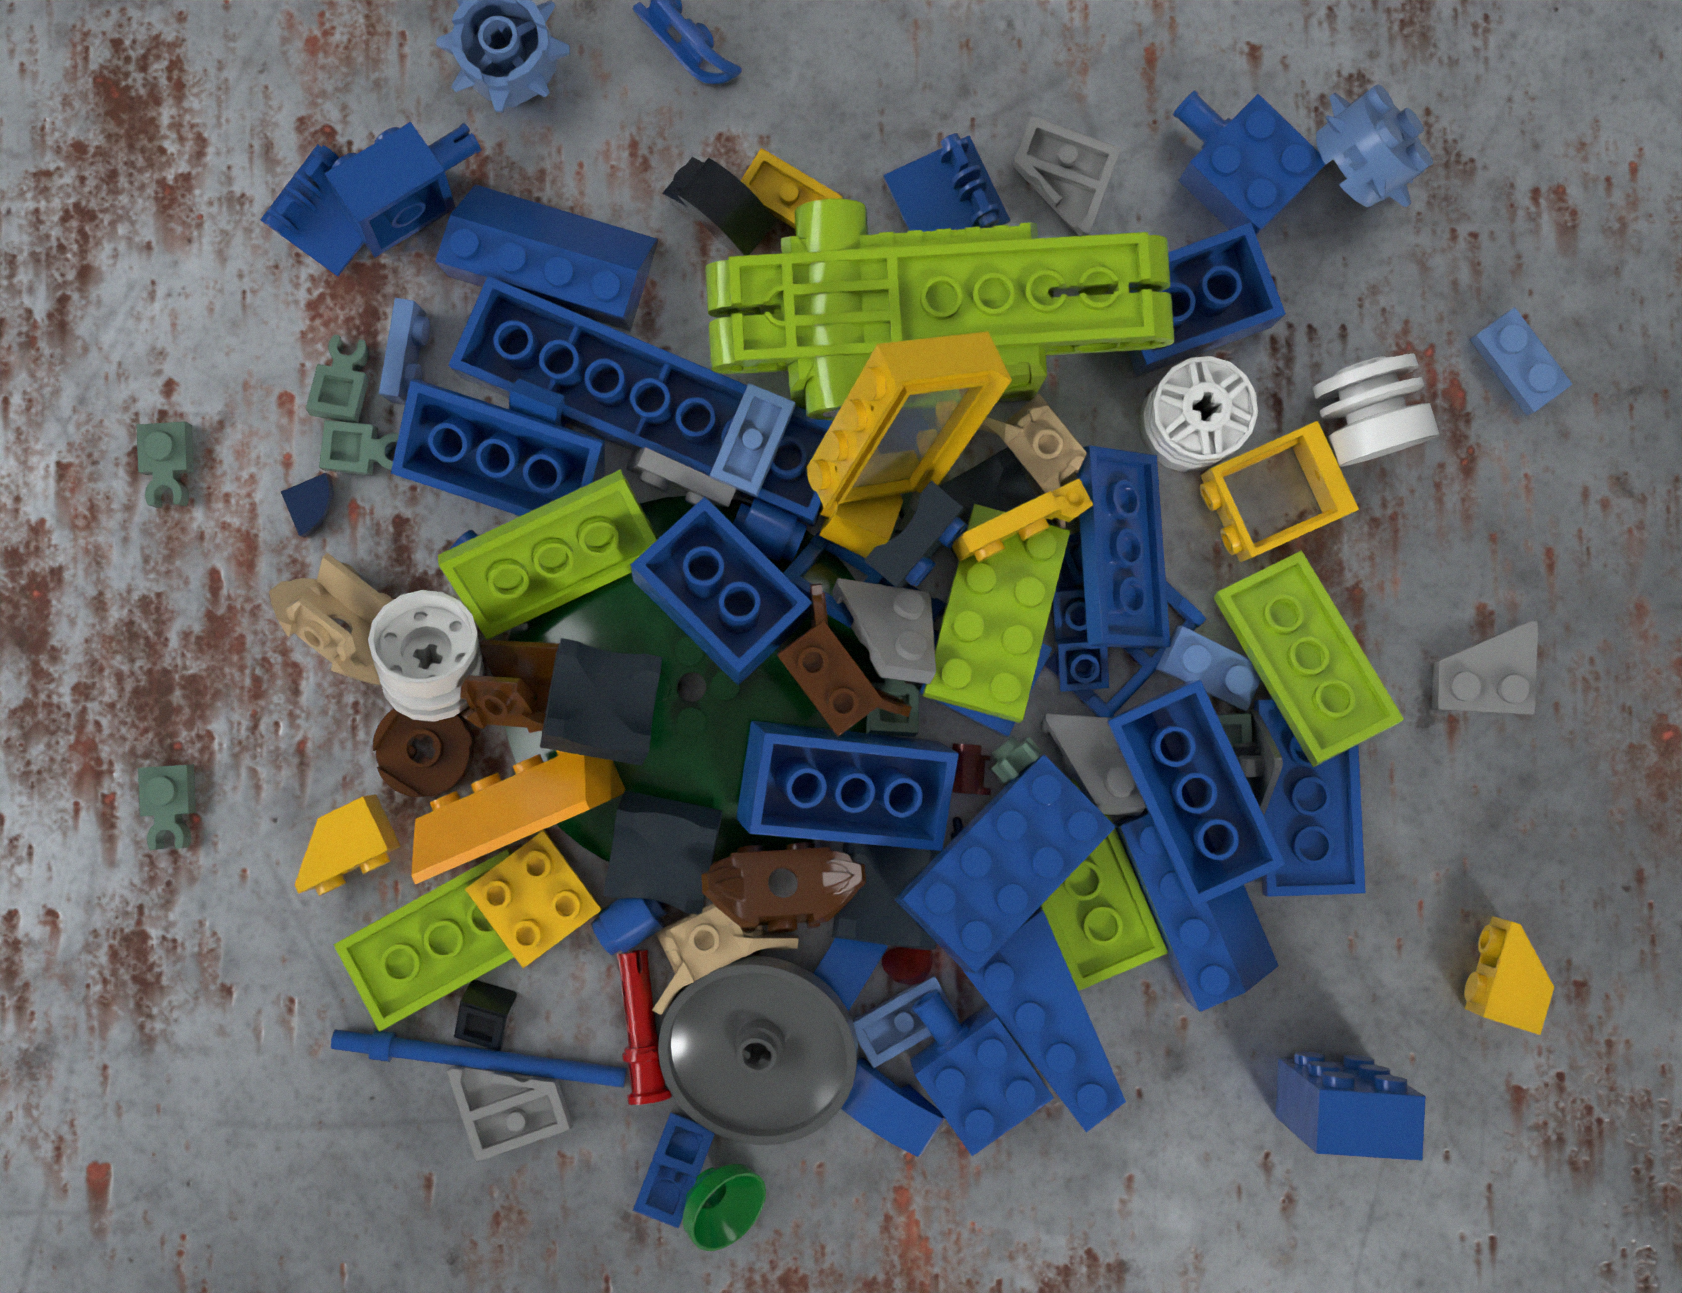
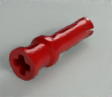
(642, 1049)

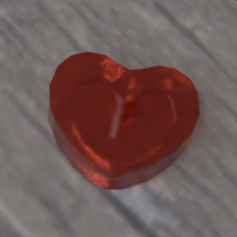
(907, 965)

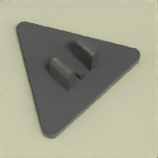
(1260, 760)

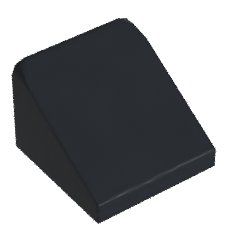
(485, 1014)

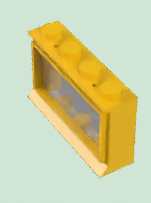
(908, 417)

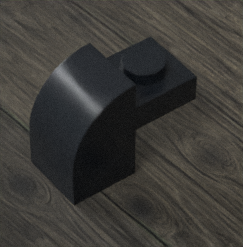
(721, 204)

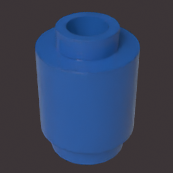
(770, 529)
(628, 923)

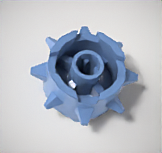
(509, 73)
(1374, 147)

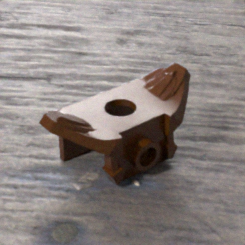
(831, 674)
(518, 675)
(742, 890)

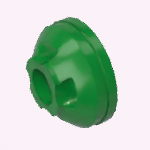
(729, 1212)

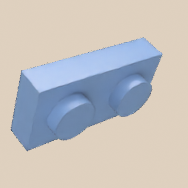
(407, 333)
(1521, 361)
(752, 440)
(1221, 670)
(894, 1024)

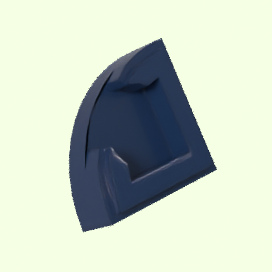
(309, 503)

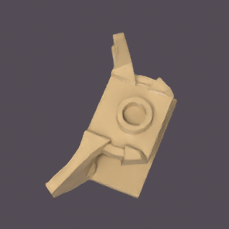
(1041, 445)
(309, 605)
(707, 943)

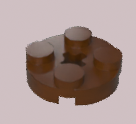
(431, 776)

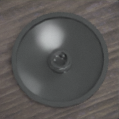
(759, 1051)

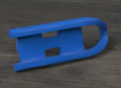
(695, 41)

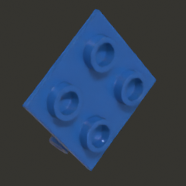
(947, 189)
(311, 216)

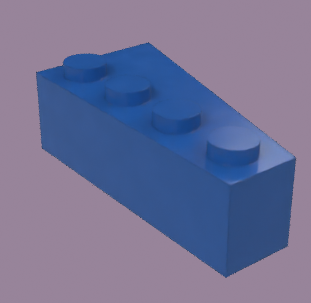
(1044, 1013)

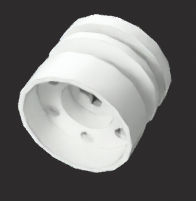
(1375, 409)
(1176, 430)
(424, 652)

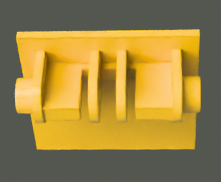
(533, 899)

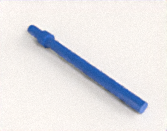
(385, 1046)

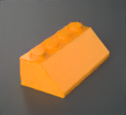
(509, 809)

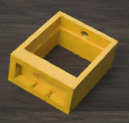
(1320, 471)

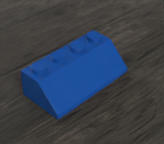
(548, 254)
(491, 451)
(1196, 792)
(1213, 946)

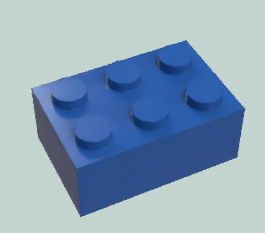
(1217, 297)
(721, 590)
(1350, 1107)

